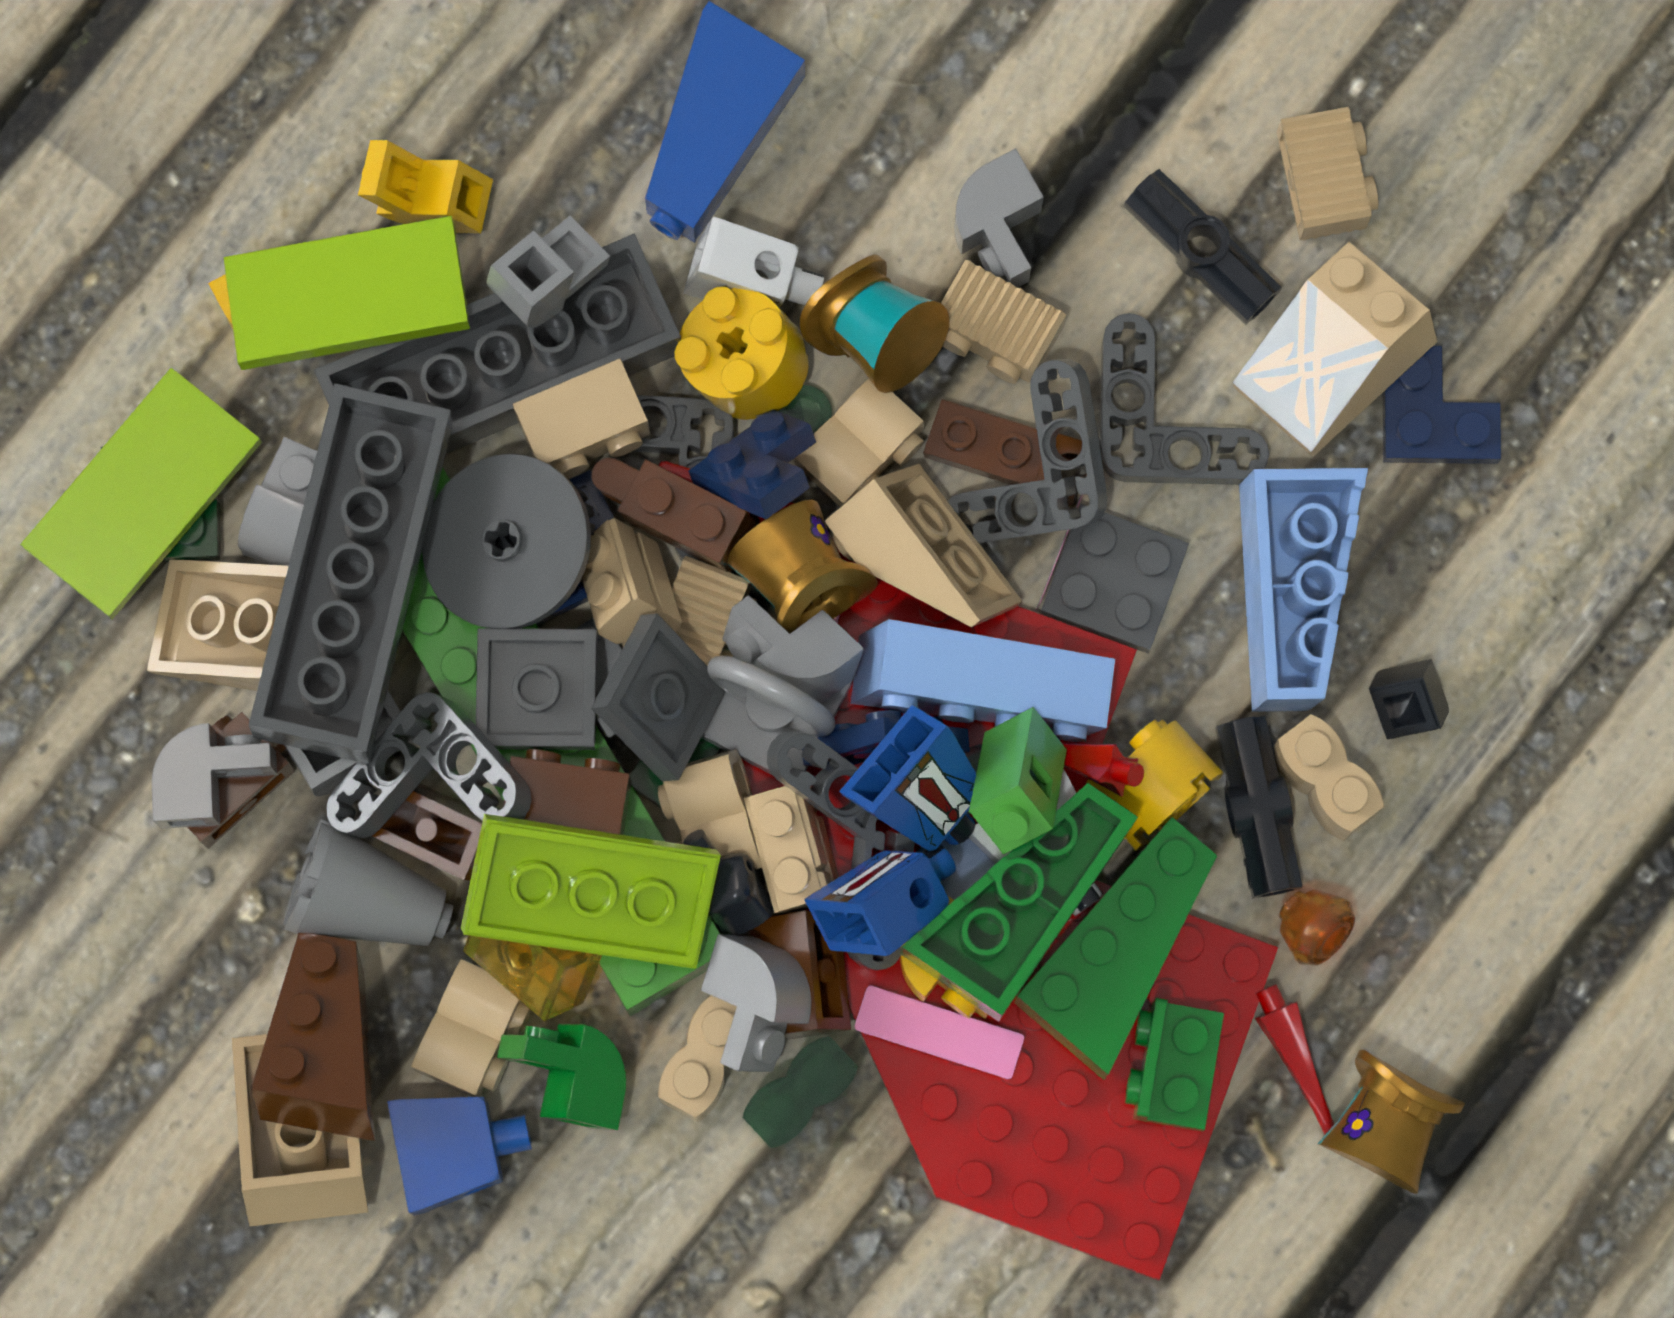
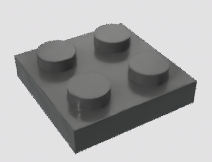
(1115, 580)
(537, 688)
(658, 697)

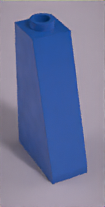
(721, 114)

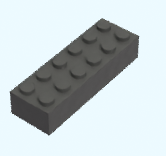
(504, 361)
(351, 574)

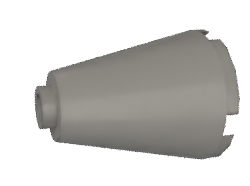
(363, 894)

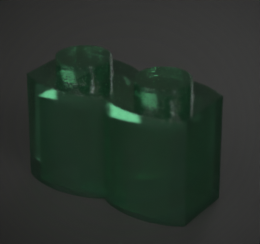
(813, 1083)

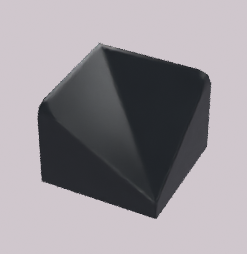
(1409, 699)

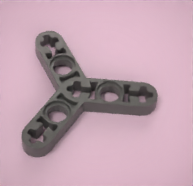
(851, 817)

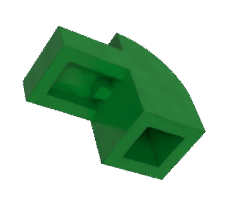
(584, 1073)

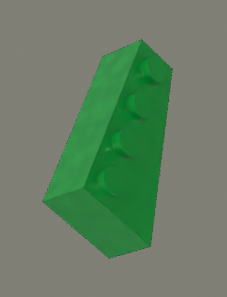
(1012, 915)
(1112, 958)

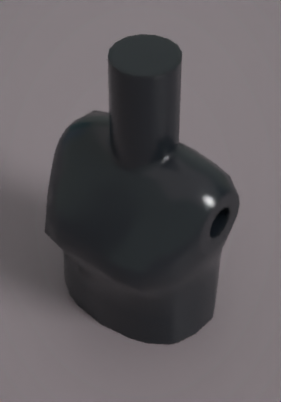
(738, 895)

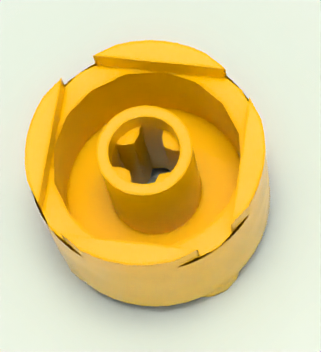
(742, 353)
(1171, 780)

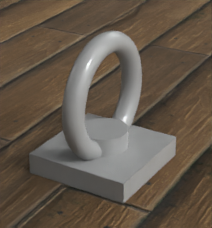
(751, 725)

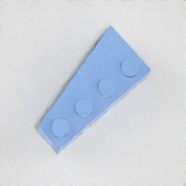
(1295, 574)
(982, 678)

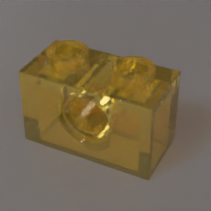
(539, 976)

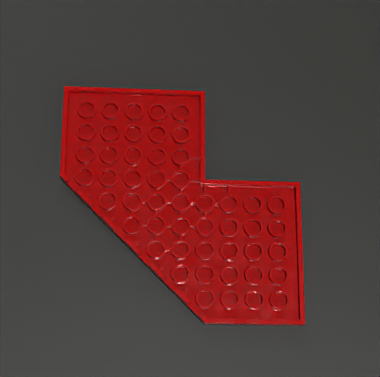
(1054, 1140)

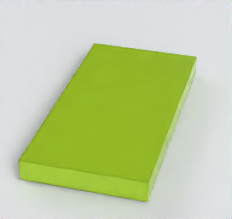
(346, 293)
(141, 493)
(590, 891)

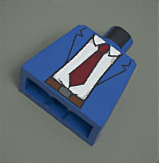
(917, 782)
(882, 901)

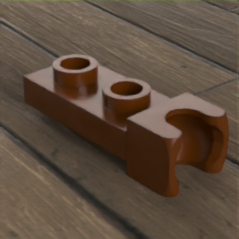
(991, 445)

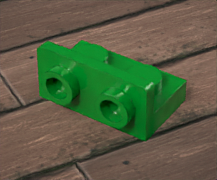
(1175, 1065)

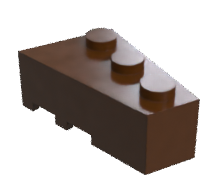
(317, 1044)

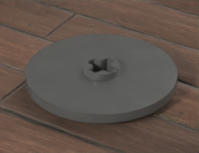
(521, 582)

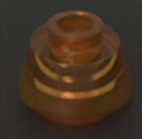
(1315, 925)

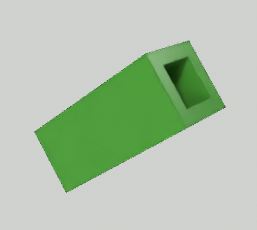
(1018, 780)

